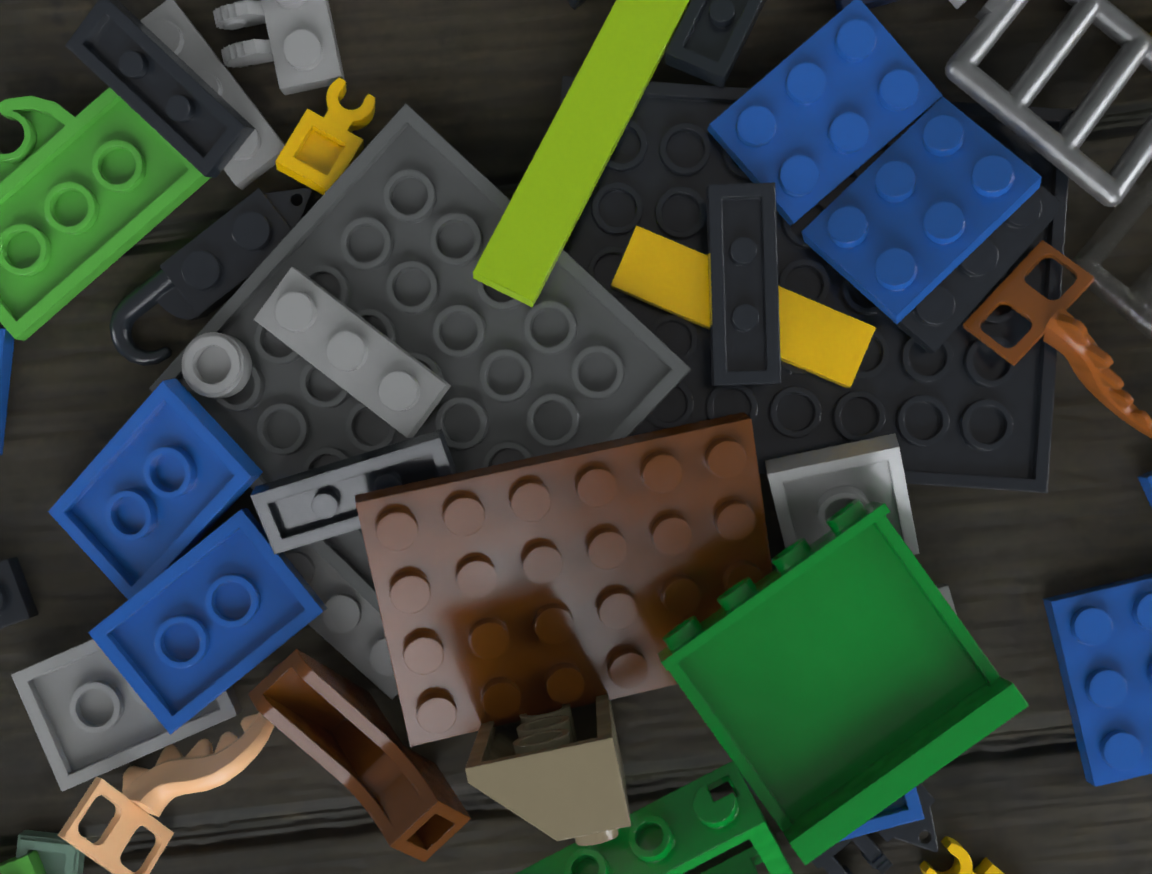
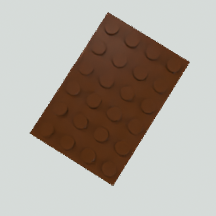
(559, 571)

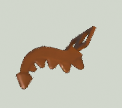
(1059, 331)

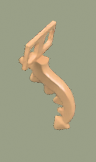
(152, 789)

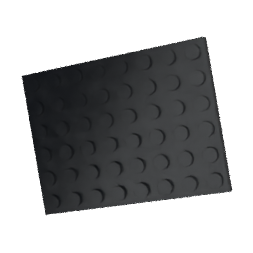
(955, 411)

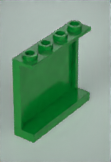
(838, 679)

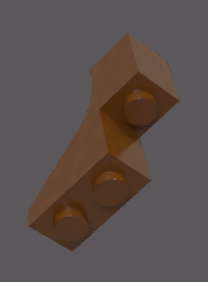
(357, 745)

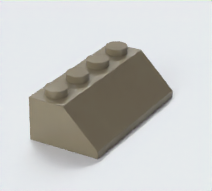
(556, 771)

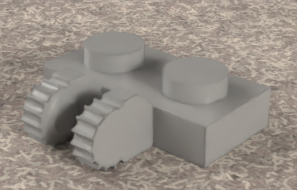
(299, 41)

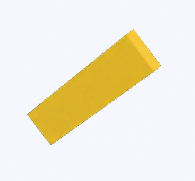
(678, 283)

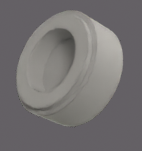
(216, 365)

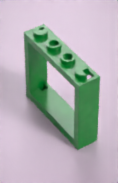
(680, 835)

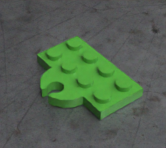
(78, 200)

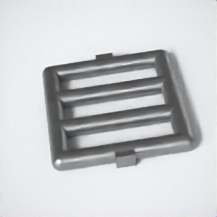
(1012, 105)

